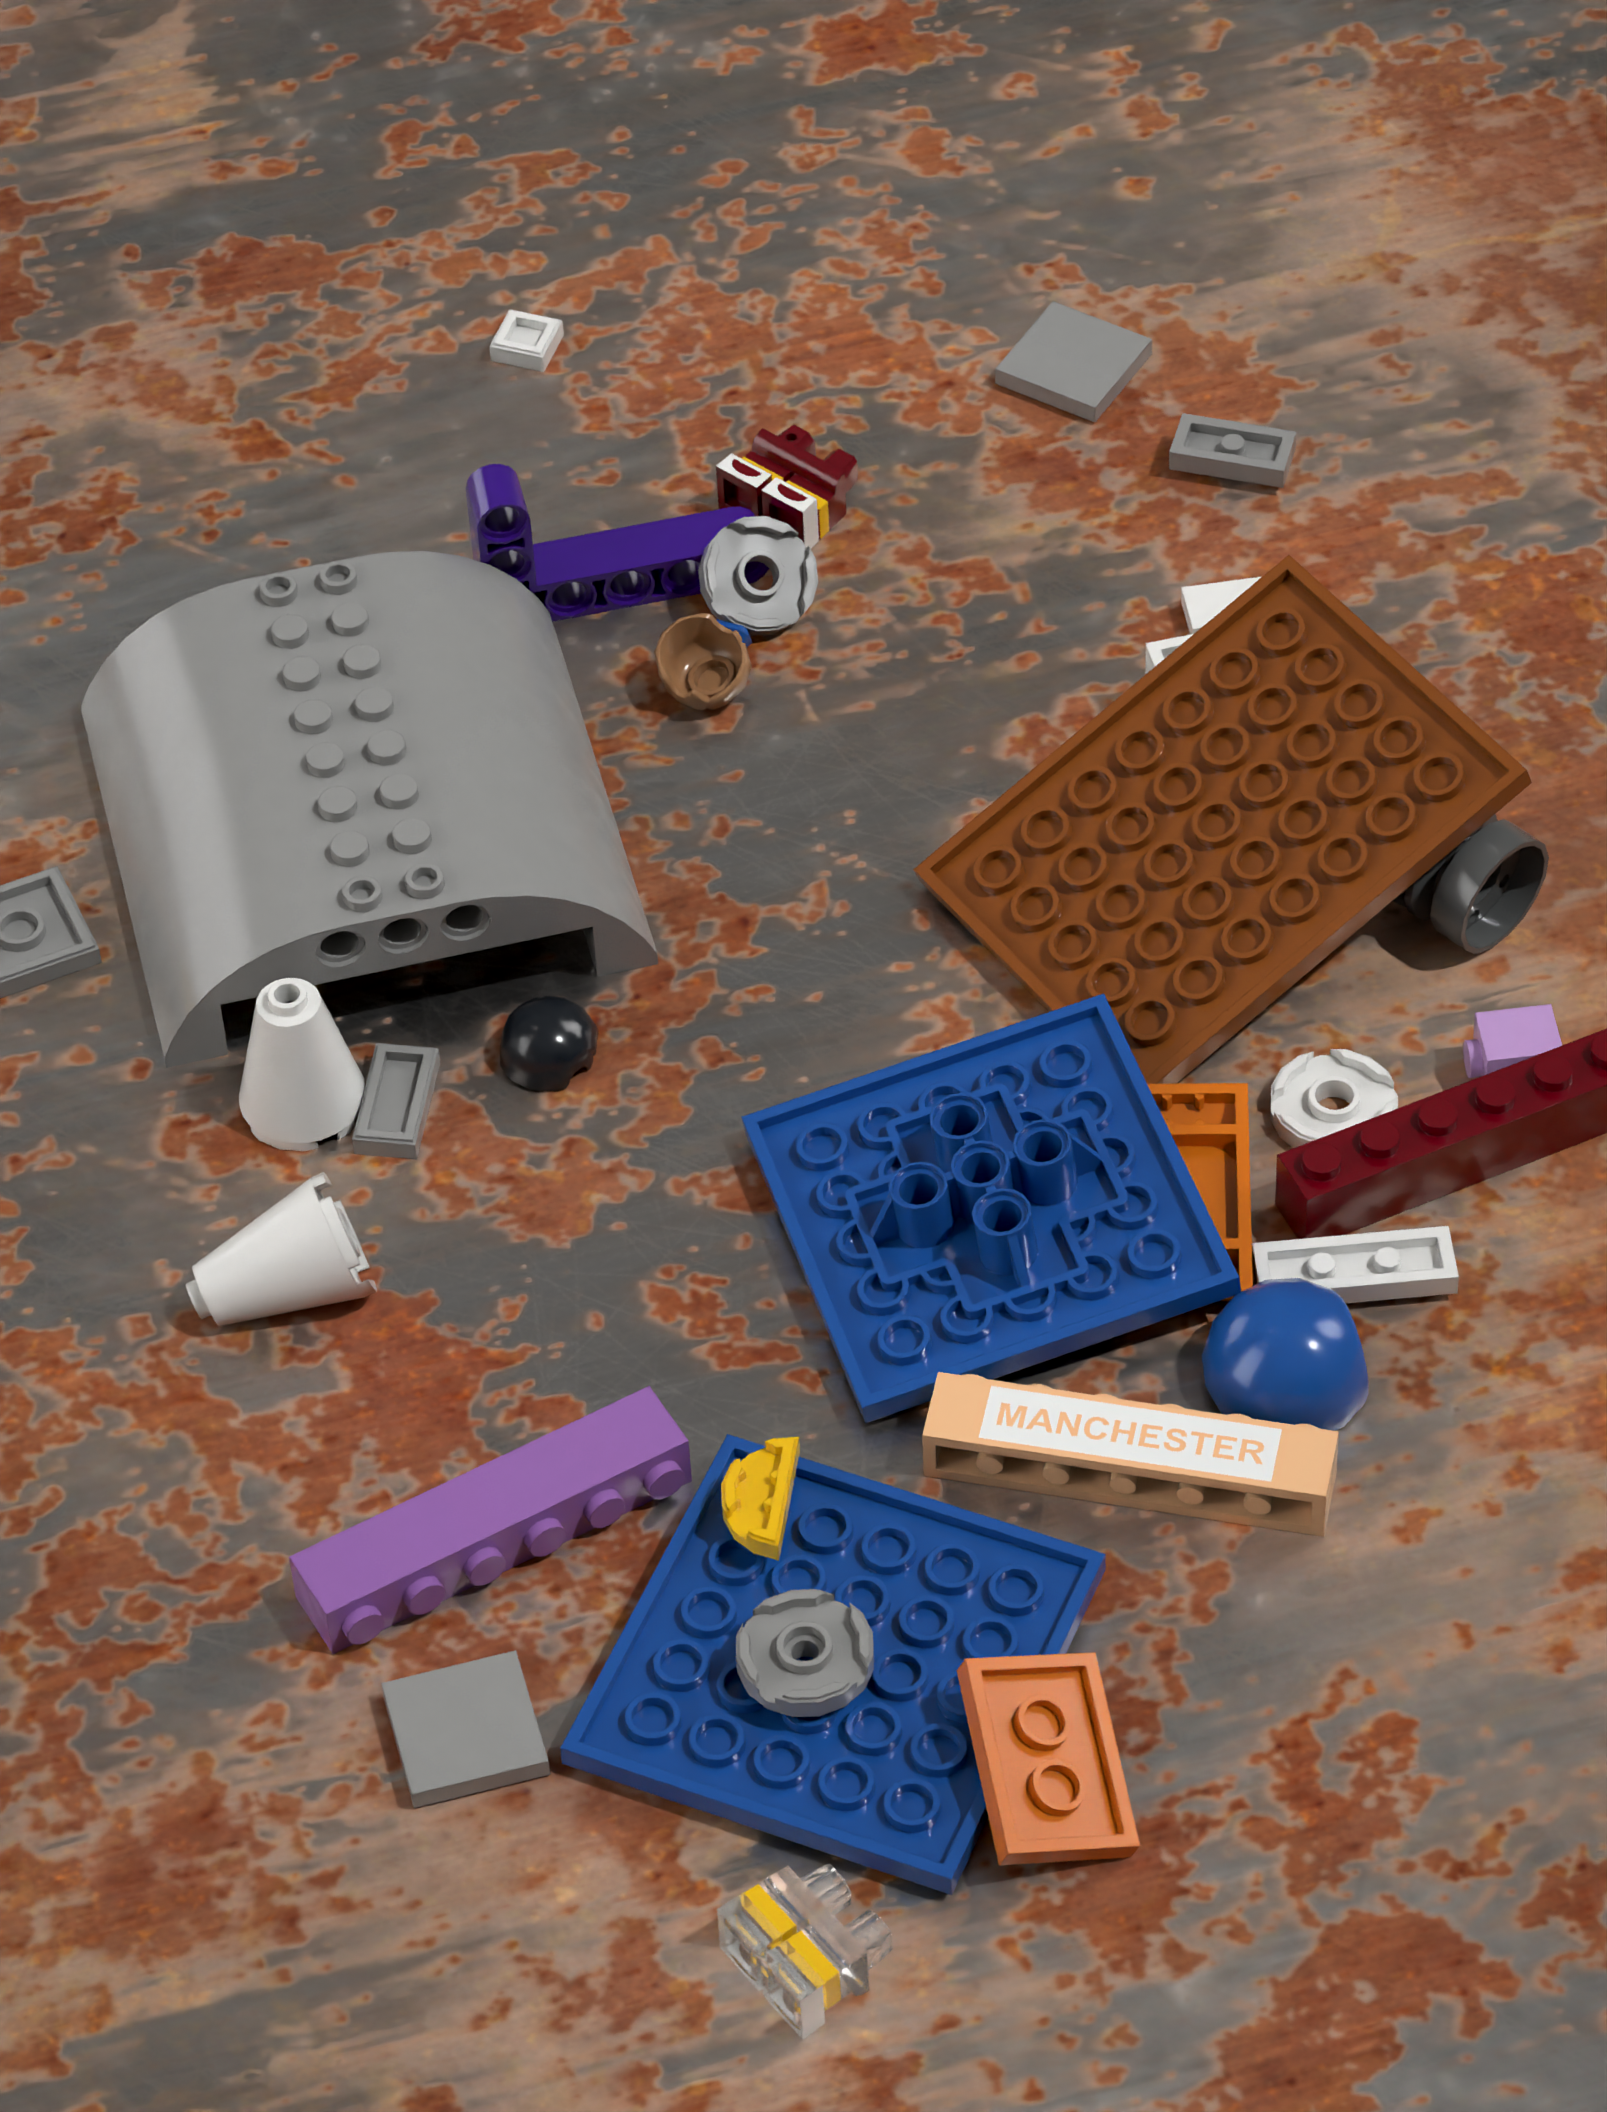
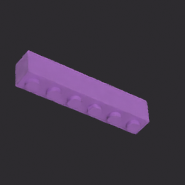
(491, 1519)

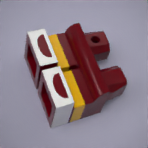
(789, 482)

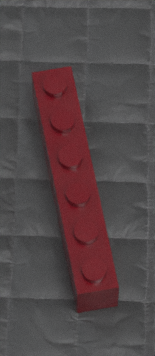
(1445, 1141)

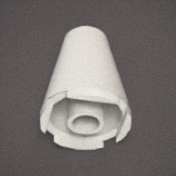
(298, 1070)
(283, 1261)

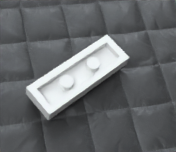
(1365, 1264)

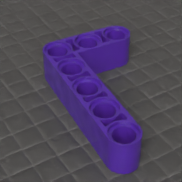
(593, 569)

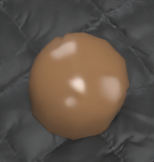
(702, 662)

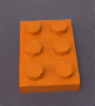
(1047, 1758)

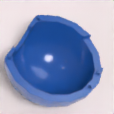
(1287, 1356)

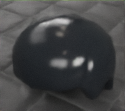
(547, 1043)

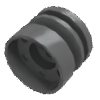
(1481, 886)

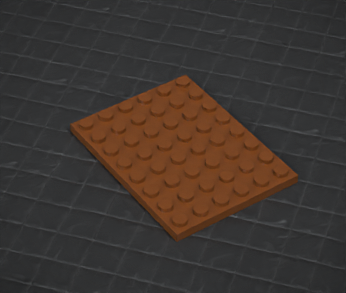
(1224, 823)

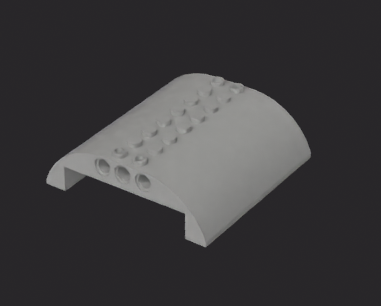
(350, 785)

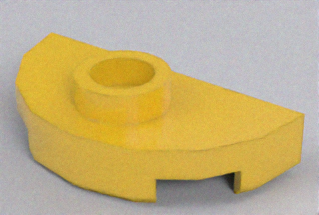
(759, 1496)

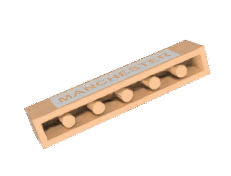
(1130, 1453)

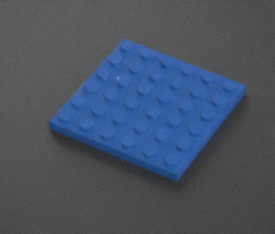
(895, 1767)

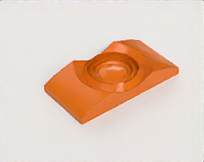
(1213, 1139)

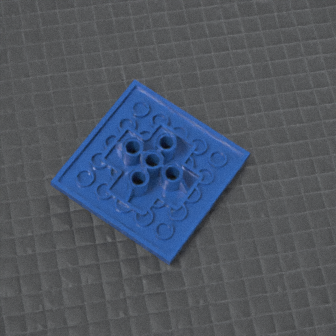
(988, 1206)

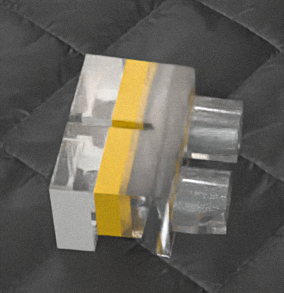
(797, 1949)

